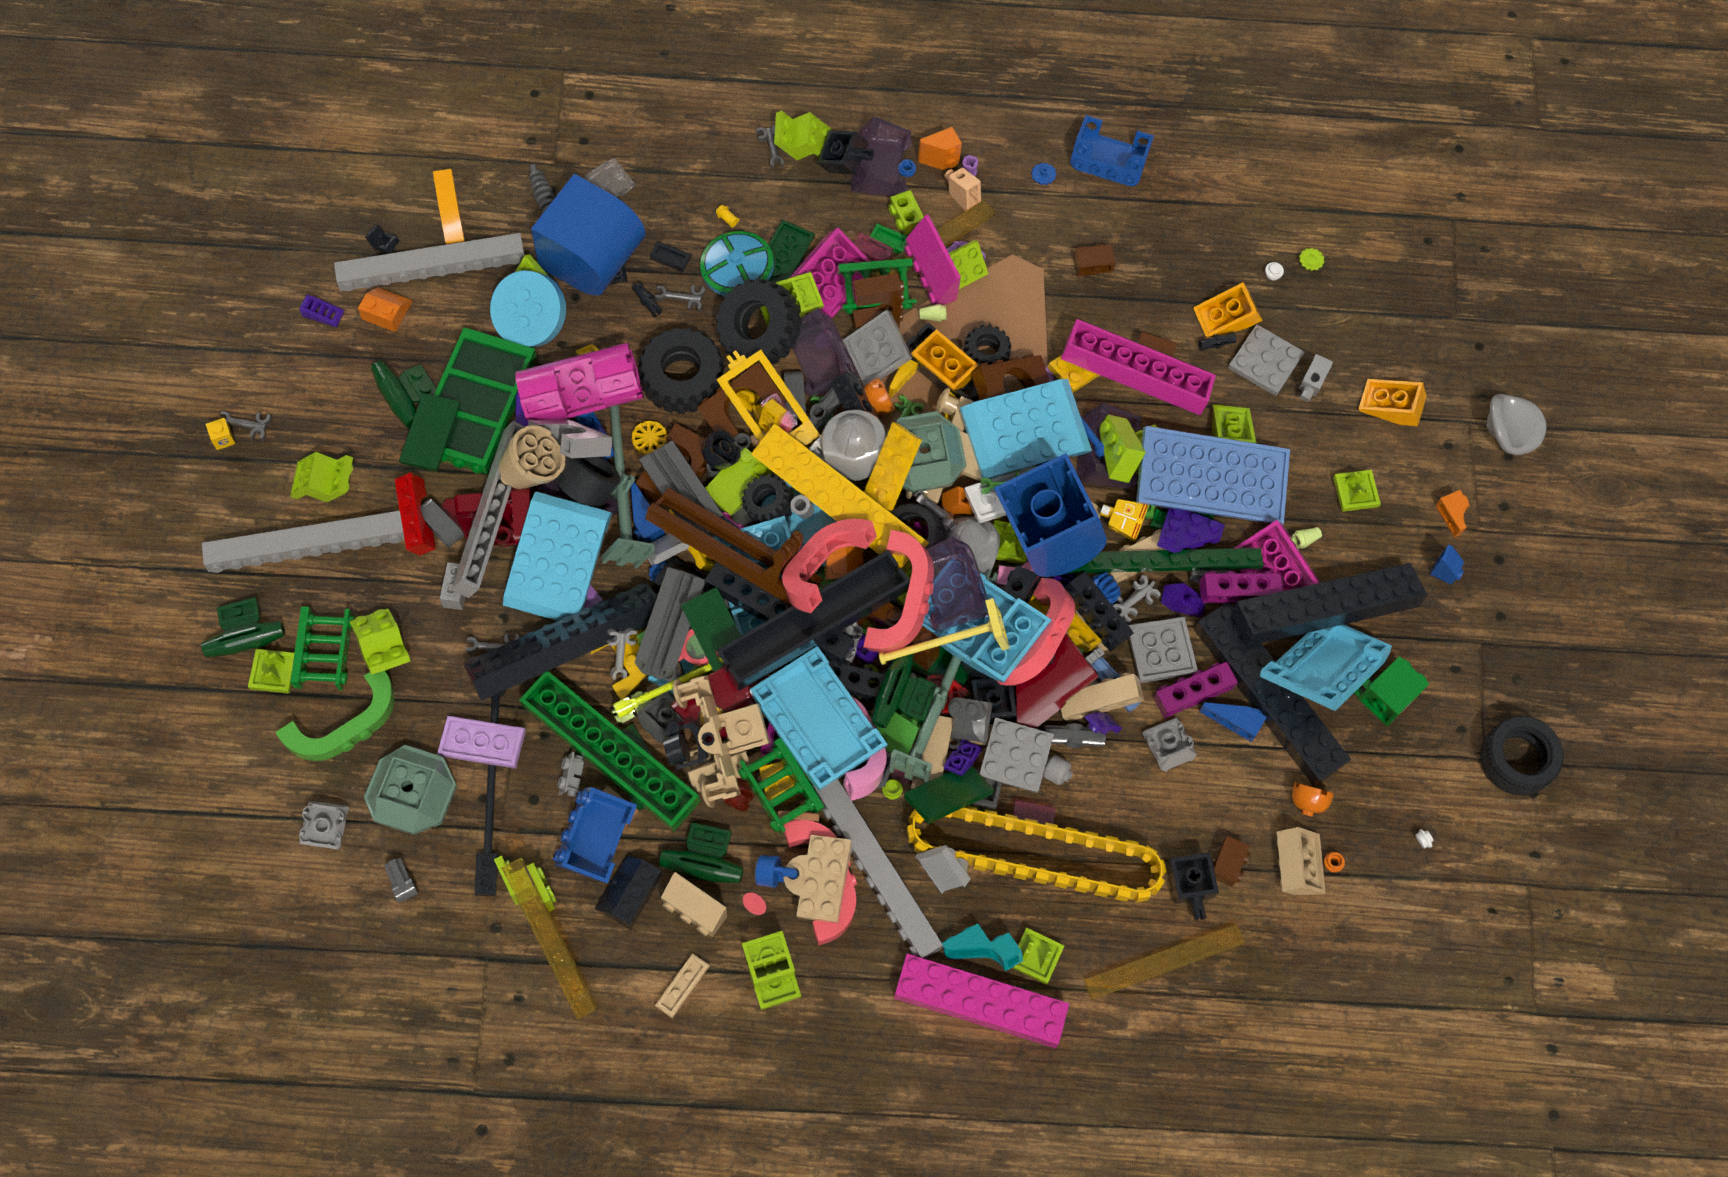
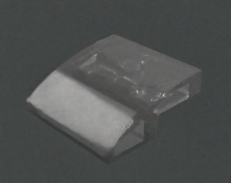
(611, 178)

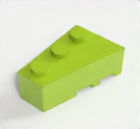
(1121, 448)

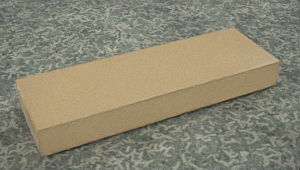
(682, 986)

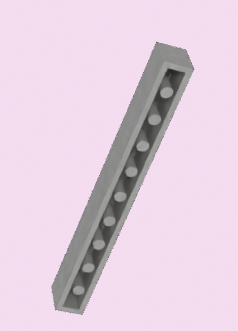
(429, 262)
(485, 523)
(302, 541)
(879, 871)

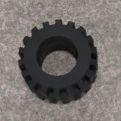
(987, 337)
(759, 491)

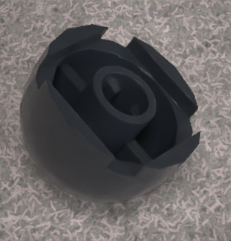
(720, 450)

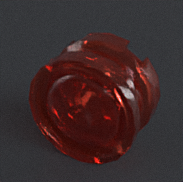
(741, 801)

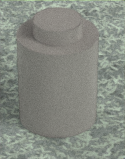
(802, 506)

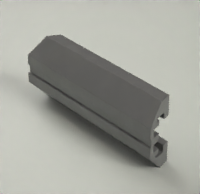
(670, 470)
(668, 624)

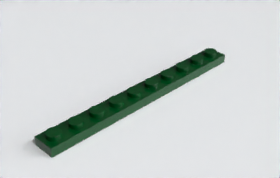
(1168, 561)

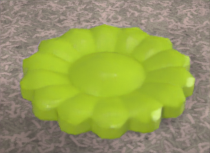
(1311, 259)

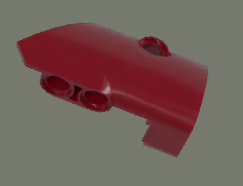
(464, 508)
(1054, 685)

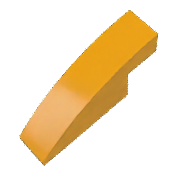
(448, 206)

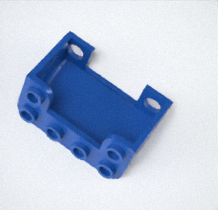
(1109, 157)
(593, 834)

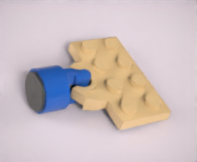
(814, 877)

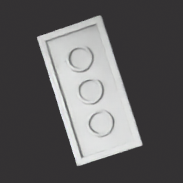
(988, 505)

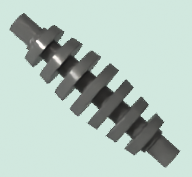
(541, 188)

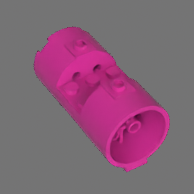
(579, 384)

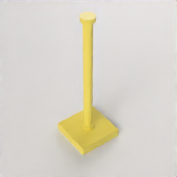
(994, 625)

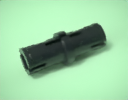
(647, 299)
(1217, 341)

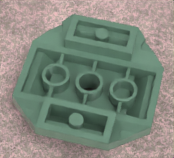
(946, 456)
(422, 806)

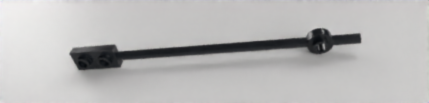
(486, 867)

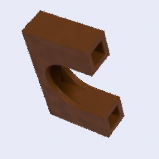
(875, 290)
(989, 378)
(716, 408)
(689, 446)
(887, 617)

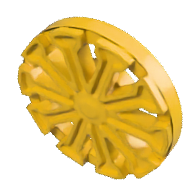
(648, 438)

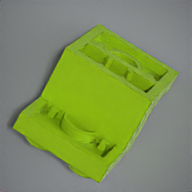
(800, 135)
(805, 292)
(322, 477)
(379, 641)
(538, 878)
(771, 970)

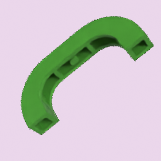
(348, 734)

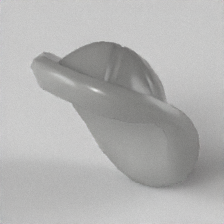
(1516, 424)
(853, 443)
(981, 538)

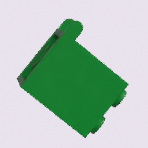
(1392, 690)

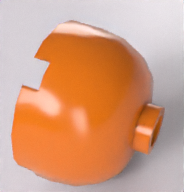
(879, 397)
(1311, 799)

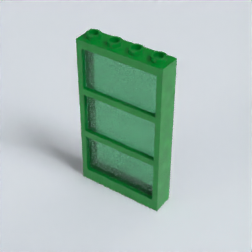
(484, 382)

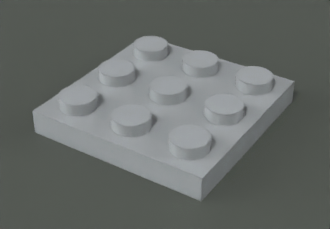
(877, 348)
(1266, 360)
(1162, 650)
(1016, 755)

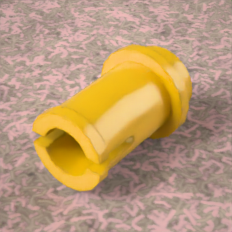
(727, 216)

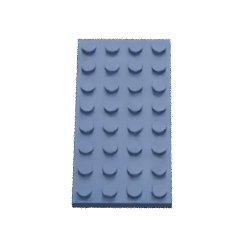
(1213, 475)

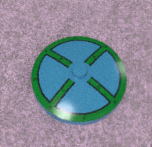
(734, 259)

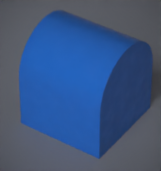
(586, 236)
(1053, 517)

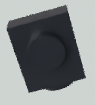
(381, 241)

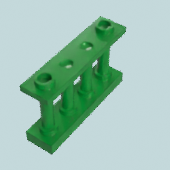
(866, 269)
(305, 638)
(800, 786)

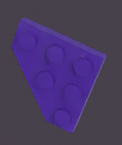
(1188, 529)

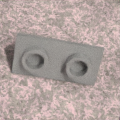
(567, 781)

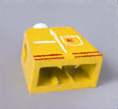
(1125, 517)

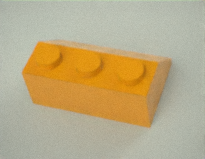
(945, 360)

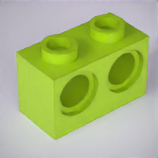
(909, 212)

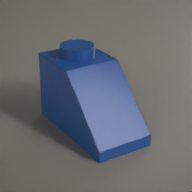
(1448, 566)

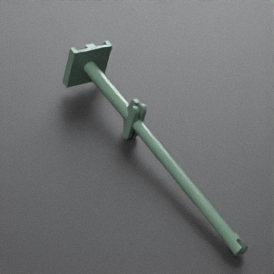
(624, 549)
(912, 763)

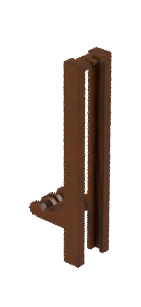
(777, 560)

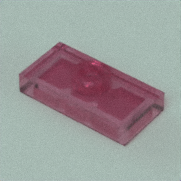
(1034, 811)

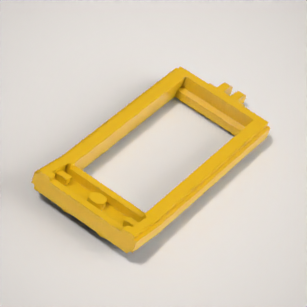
(804, 433)

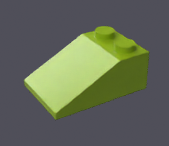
(1232, 423)
(730, 483)

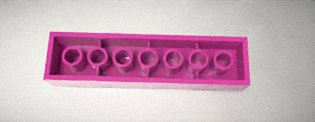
(1138, 367)
(981, 1001)

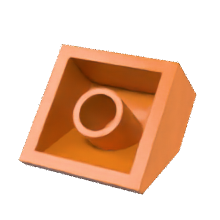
(940, 149)
(384, 308)
(843, 562)

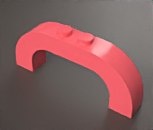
(837, 535)
(917, 597)
(1061, 612)
(799, 833)

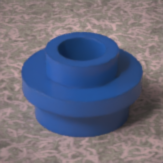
(909, 165)

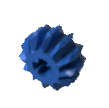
(1107, 586)

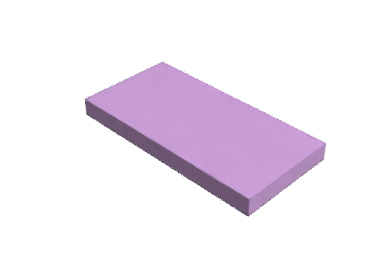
(481, 742)

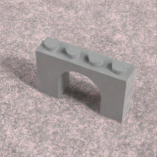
(576, 439)

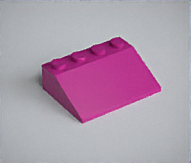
(823, 263)
(932, 263)
(1281, 557)

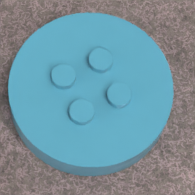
(528, 308)

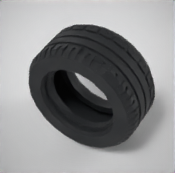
(1536, 733)

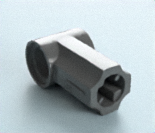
(403, 885)

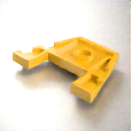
(630, 683)

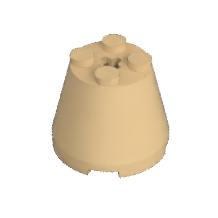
(531, 458)

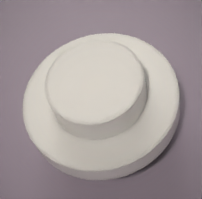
(1274, 271)
(1424, 839)

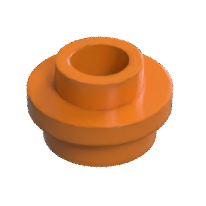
(1338, 858)

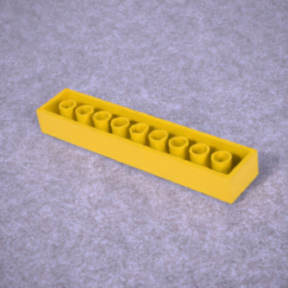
(829, 488)

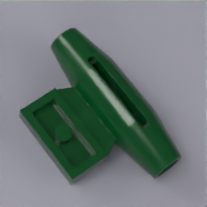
(402, 391)
(241, 630)
(902, 692)
(704, 856)

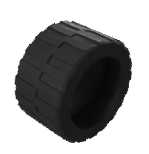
(588, 480)
(936, 528)

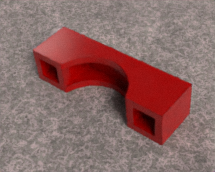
(417, 534)

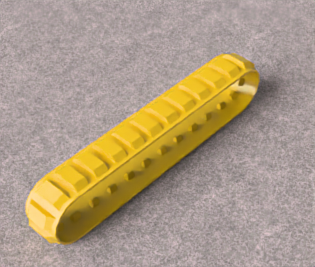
(1050, 831)

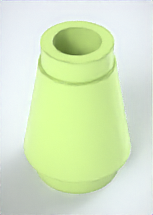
(934, 313)
(1306, 537)

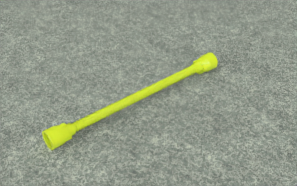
(627, 705)

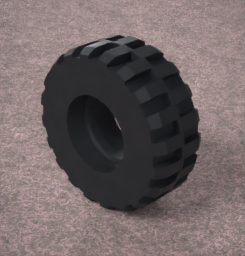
(738, 309)
(680, 346)

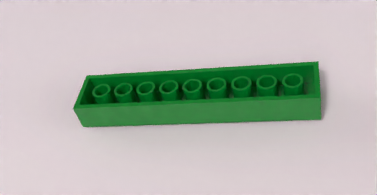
(610, 751)

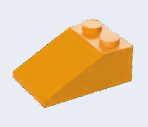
(1228, 312)
(1394, 401)

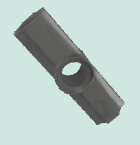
(827, 405)
(1075, 736)

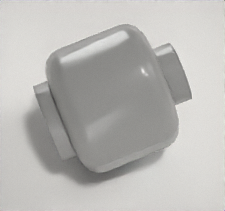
(1057, 770)

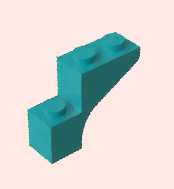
(975, 944)

